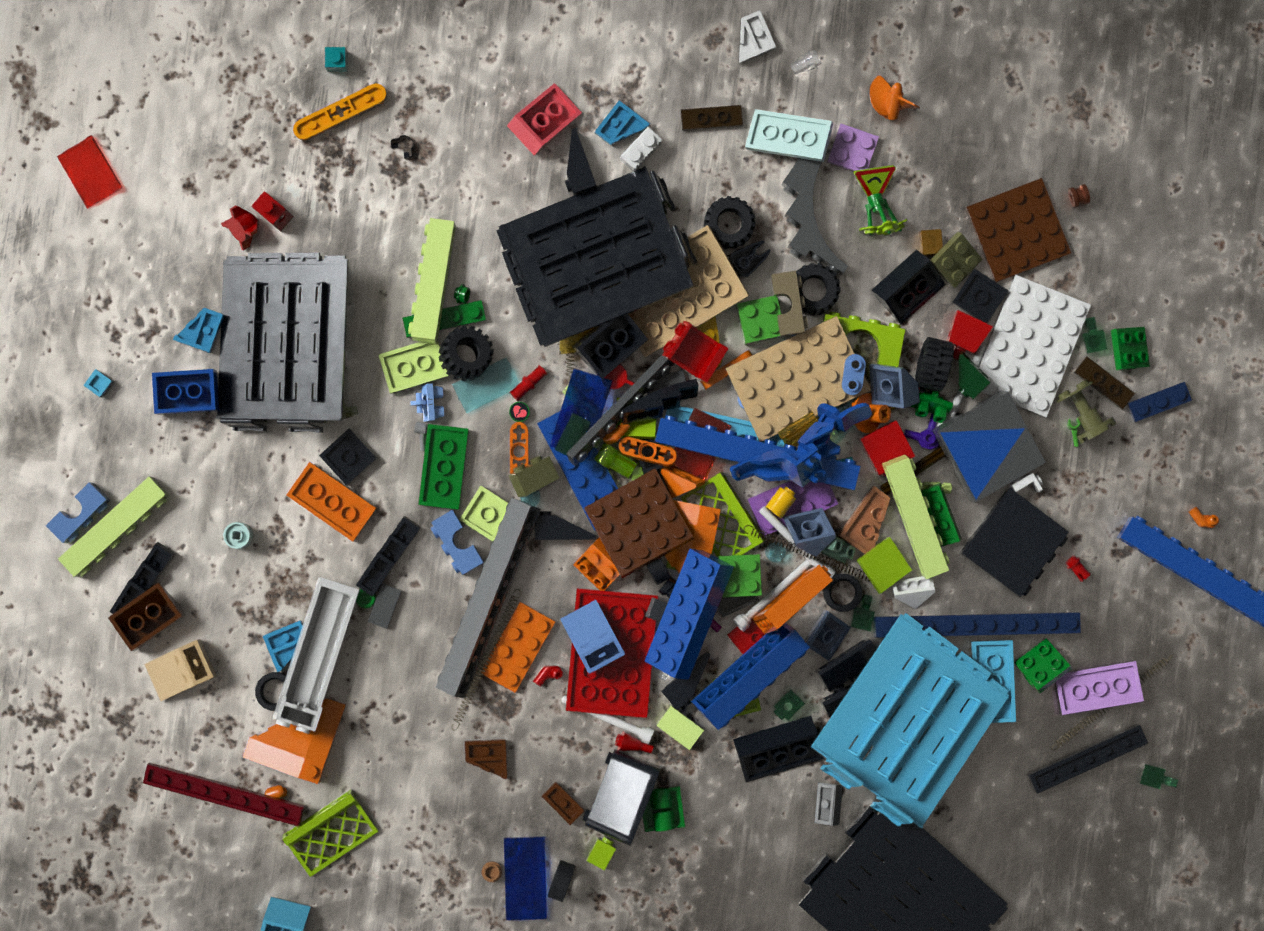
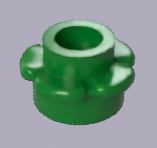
(462, 294)

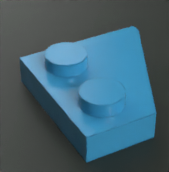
(282, 644)

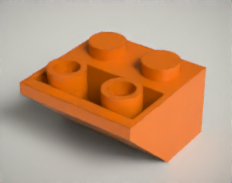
(597, 566)

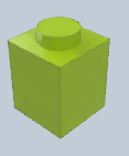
(601, 852)

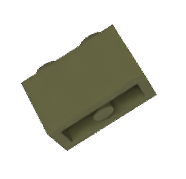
(533, 476)

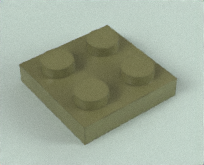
(956, 259)

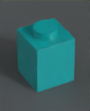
(336, 59)

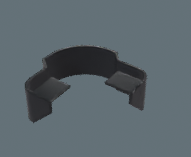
(395, 145)

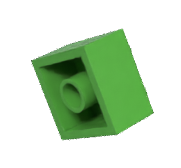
(759, 319)
(745, 576)

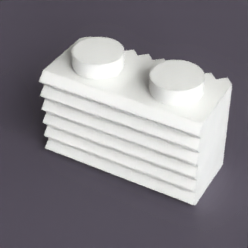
(641, 149)

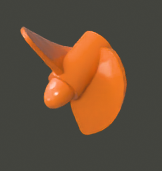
(888, 100)

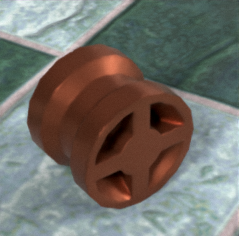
(1079, 195)

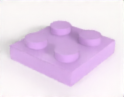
(852, 148)

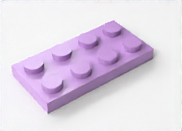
(1099, 688)

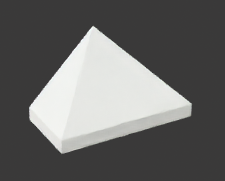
(913, 590)

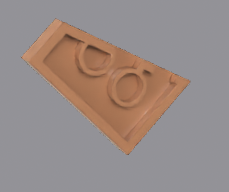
(864, 524)

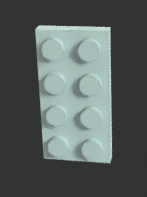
(789, 135)

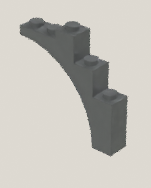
(801, 213)

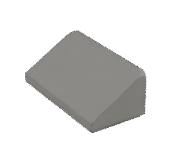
(828, 804)

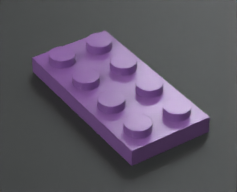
(808, 498)

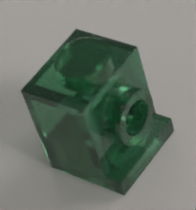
(788, 697)

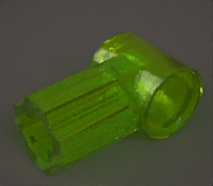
(611, 458)

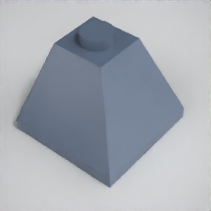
(893, 386)

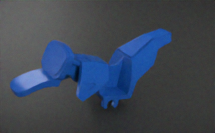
(812, 447)

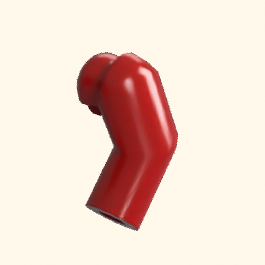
(548, 672)

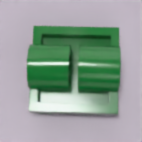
(1130, 348)
(1043, 666)
(664, 810)

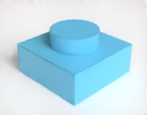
(98, 383)

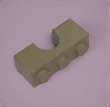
(788, 285)

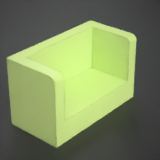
(680, 727)

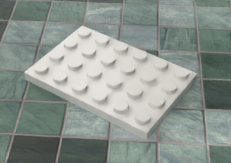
(1032, 344)

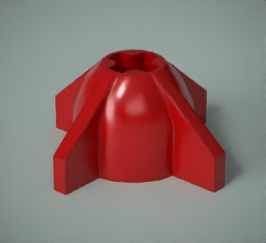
(242, 226)
(619, 376)

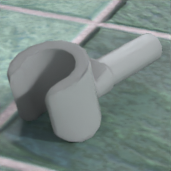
(421, 428)

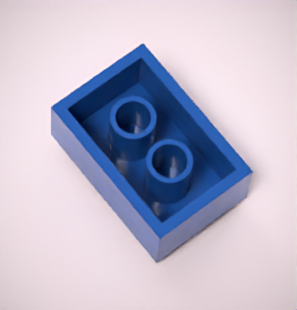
(185, 391)

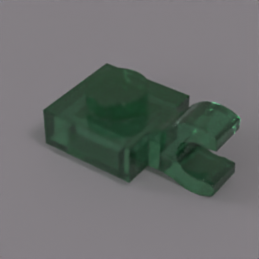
(1094, 339)
(863, 617)
(1154, 777)

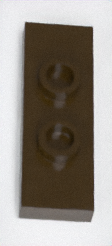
(711, 117)
(1104, 382)

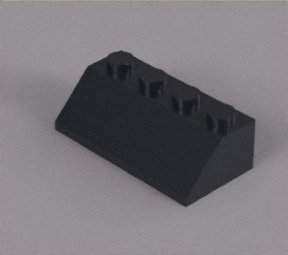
(777, 749)

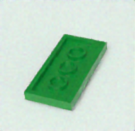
(443, 466)

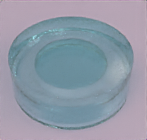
(533, 498)

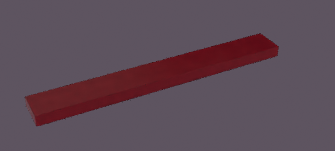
(223, 794)

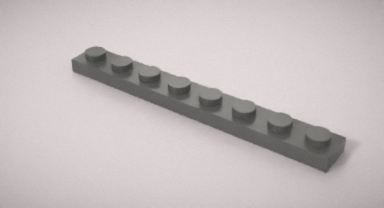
(608, 421)

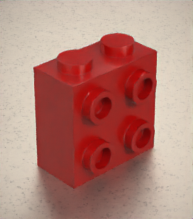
(884, 445)

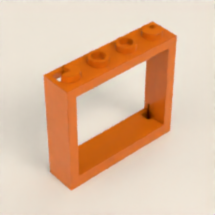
(792, 599)

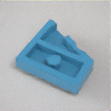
(620, 124)
(202, 330)

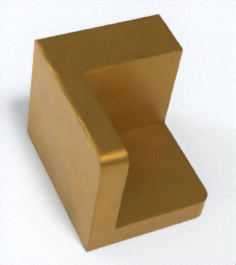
(930, 242)

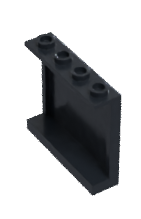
(1015, 542)

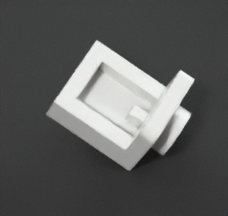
(1025, 480)

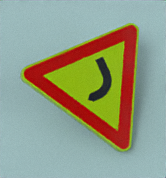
(874, 179)

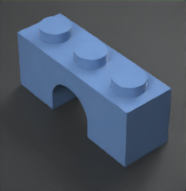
(92, 502)
(446, 528)

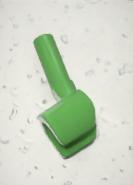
(1074, 431)

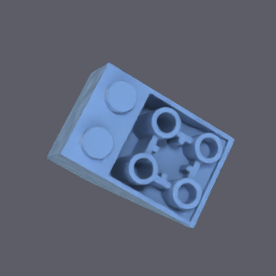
(592, 636)

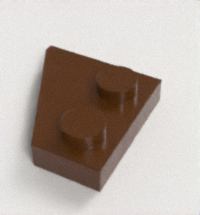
(488, 755)

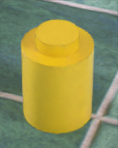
(781, 501)

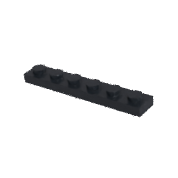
(1088, 759)

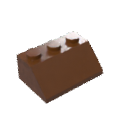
(146, 617)

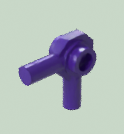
(926, 438)

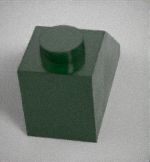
(971, 377)

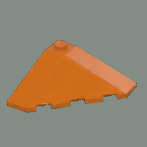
(703, 526)
(296, 751)

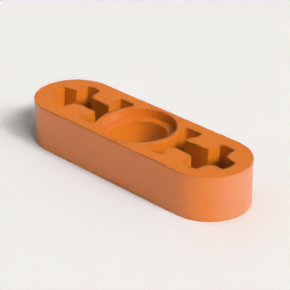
(721, 373)
(514, 436)
(663, 450)

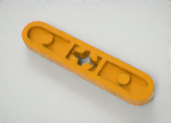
(321, 121)

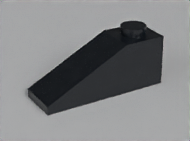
(578, 169)
(555, 528)
(682, 690)

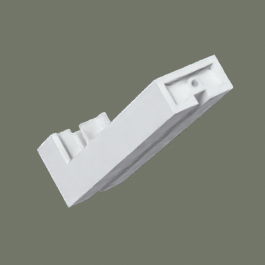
(315, 655)

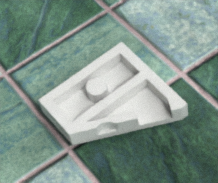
(754, 37)

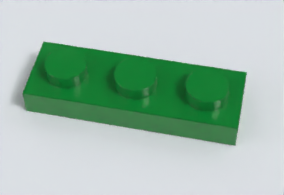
(942, 514)

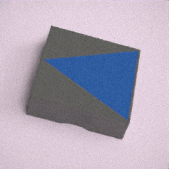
(989, 446)

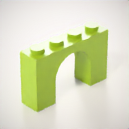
(887, 337)

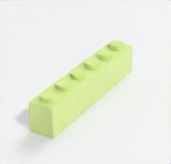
(433, 280)
(915, 516)
(113, 527)

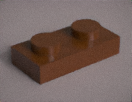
(562, 803)

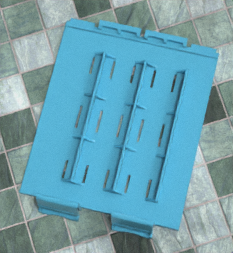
(960, 730)

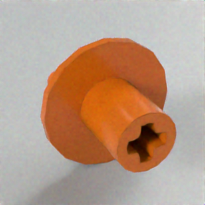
(879, 415)

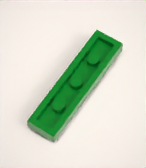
(455, 316)

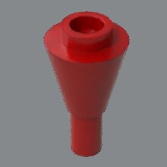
(629, 743)

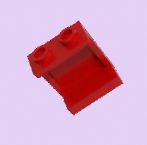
(694, 351)

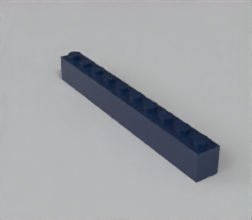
(989, 624)

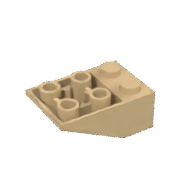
(180, 669)

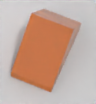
(680, 481)

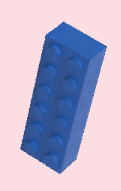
(689, 614)
(750, 675)

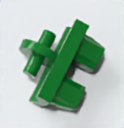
(932, 404)

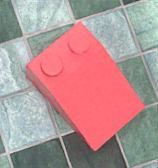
(544, 119)

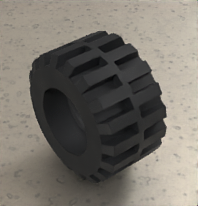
(742, 210)
(832, 288)
(472, 339)
(934, 364)

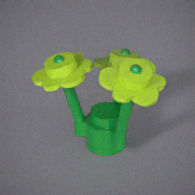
(878, 205)

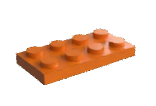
(331, 501)
(518, 647)

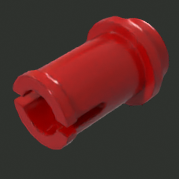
(1077, 567)

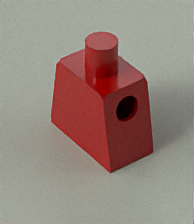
(272, 211)
(967, 333)

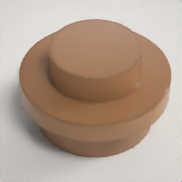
(491, 871)

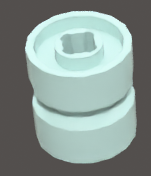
(238, 535)

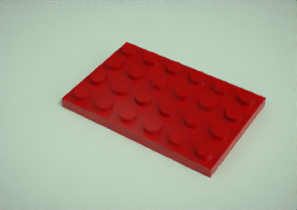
(624, 683)

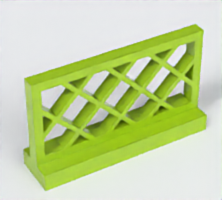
(737, 508)
(317, 821)

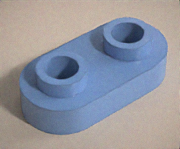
(852, 374)

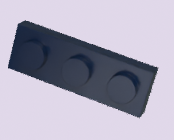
(1159, 401)

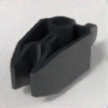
(746, 261)

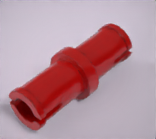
(528, 383)

